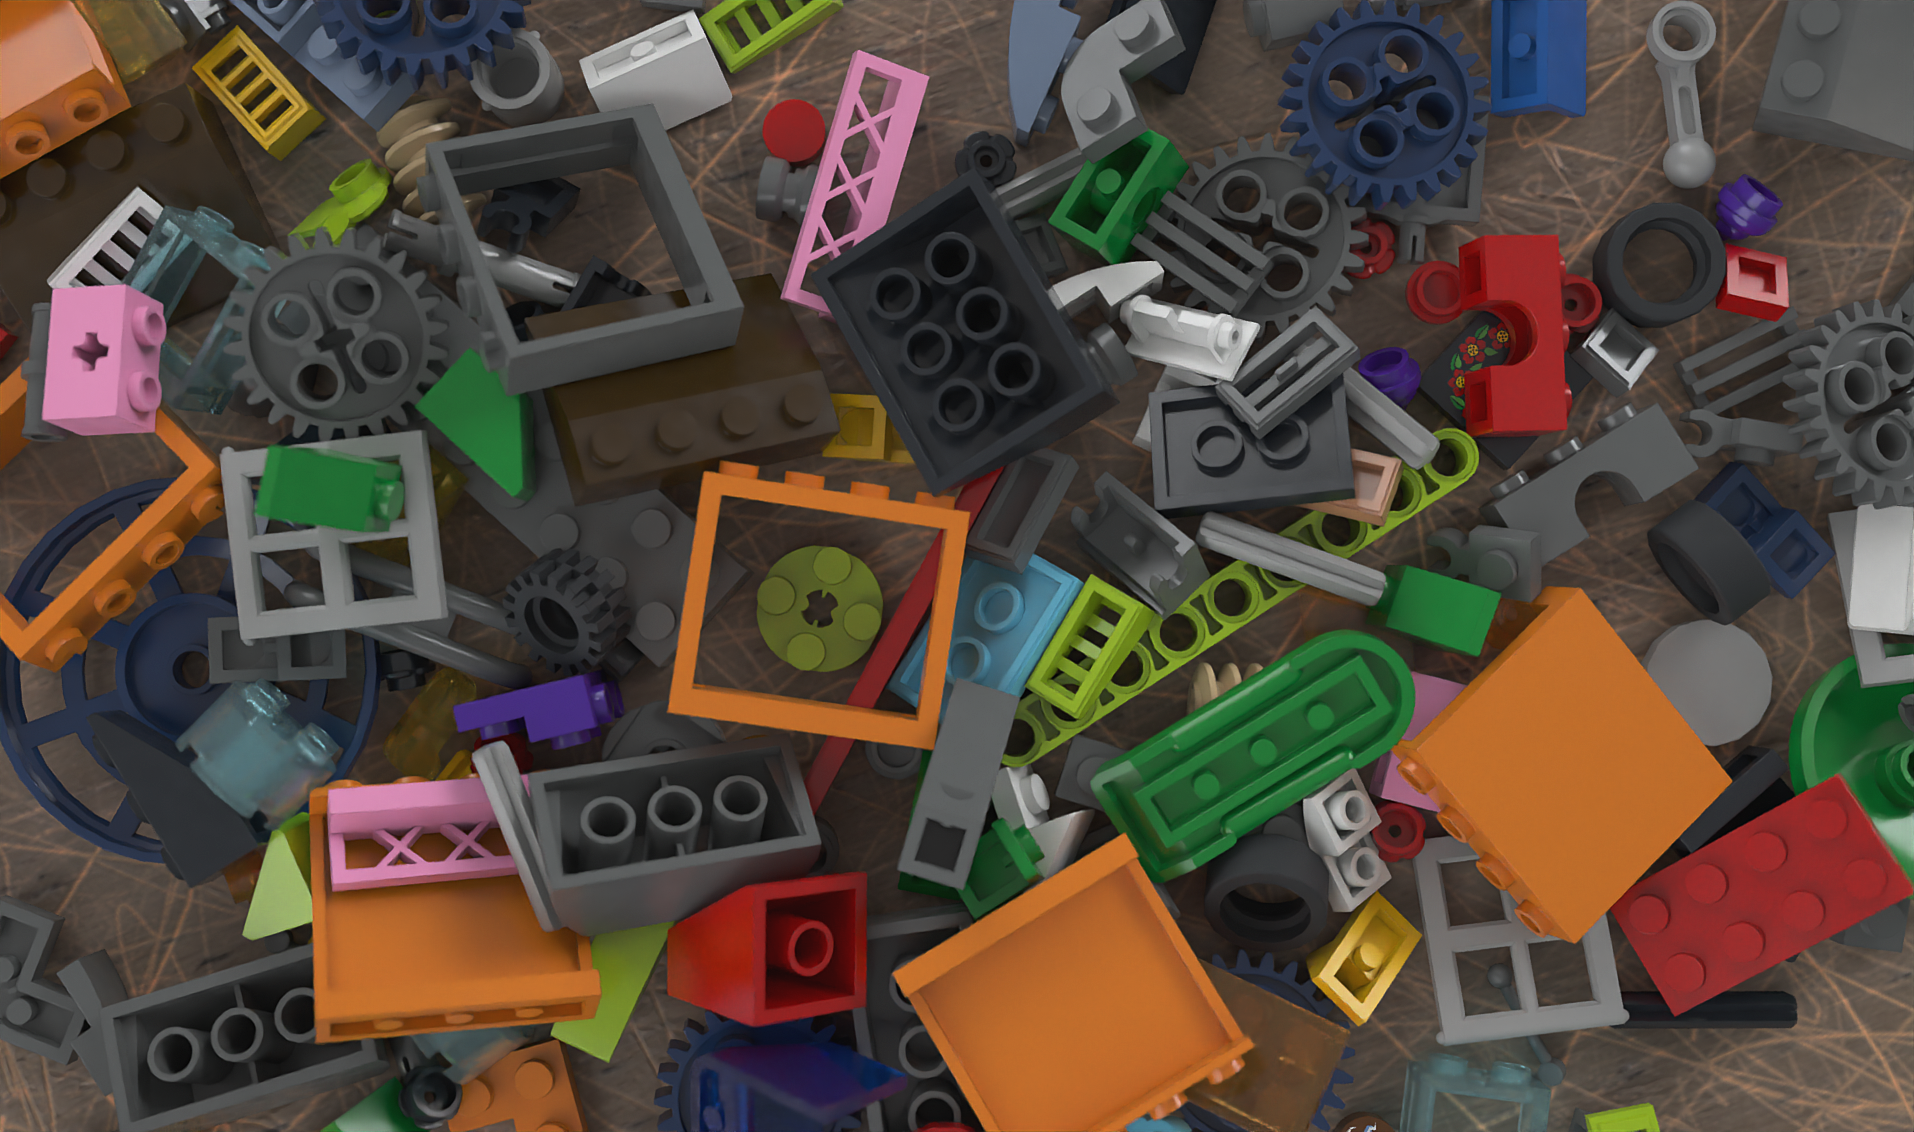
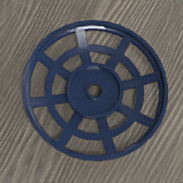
(148, 669)

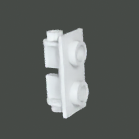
(1187, 337)

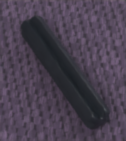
(1722, 1011)

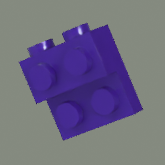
(561, 710)

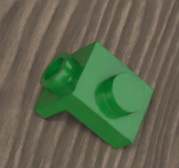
(1001, 868)

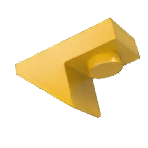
(1363, 957)

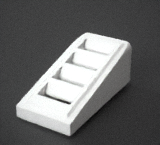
(100, 239)

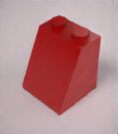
(775, 950)

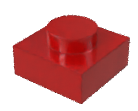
(1754, 284)

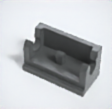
(1139, 547)

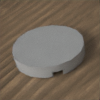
(1712, 678)

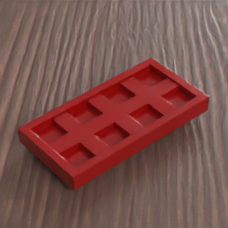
(1761, 894)

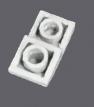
(1339, 830)

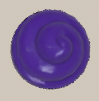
(1746, 209)
(1392, 374)

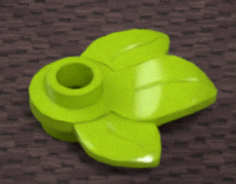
(356, 197)

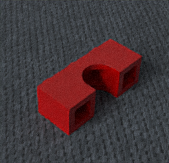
(1521, 285)

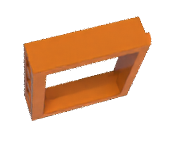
(131, 560)
(805, 714)

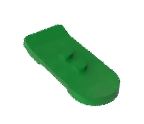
(1257, 750)

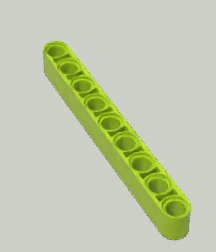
(1261, 593)

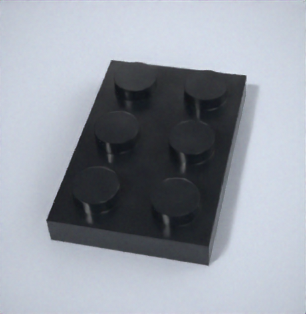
(1216, 464)

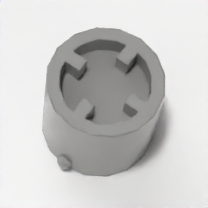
(523, 85)

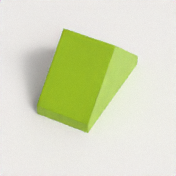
(284, 883)

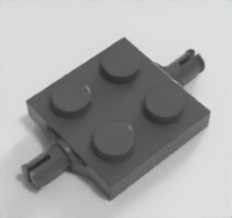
(1451, 206)

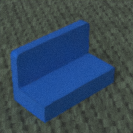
(1538, 57)

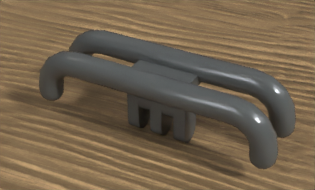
(426, 637)

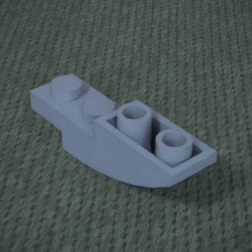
(300, 32)
(1038, 51)

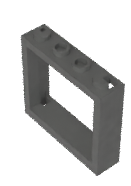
(560, 150)

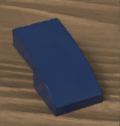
(1778, 535)

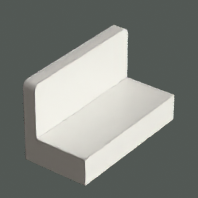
(659, 66)
(1883, 570)

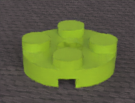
(784, 598)

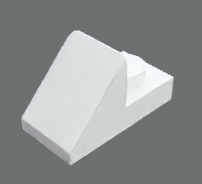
(1024, 799)

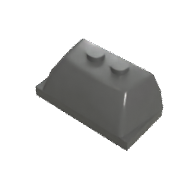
(671, 831)
(227, 1047)

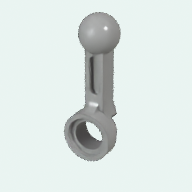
(1689, 158)

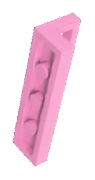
(879, 174)
(413, 811)

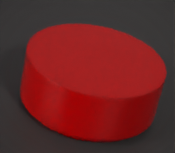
(794, 132)

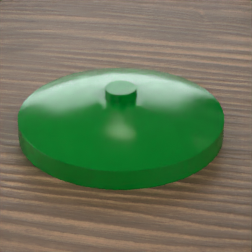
(1864, 740)

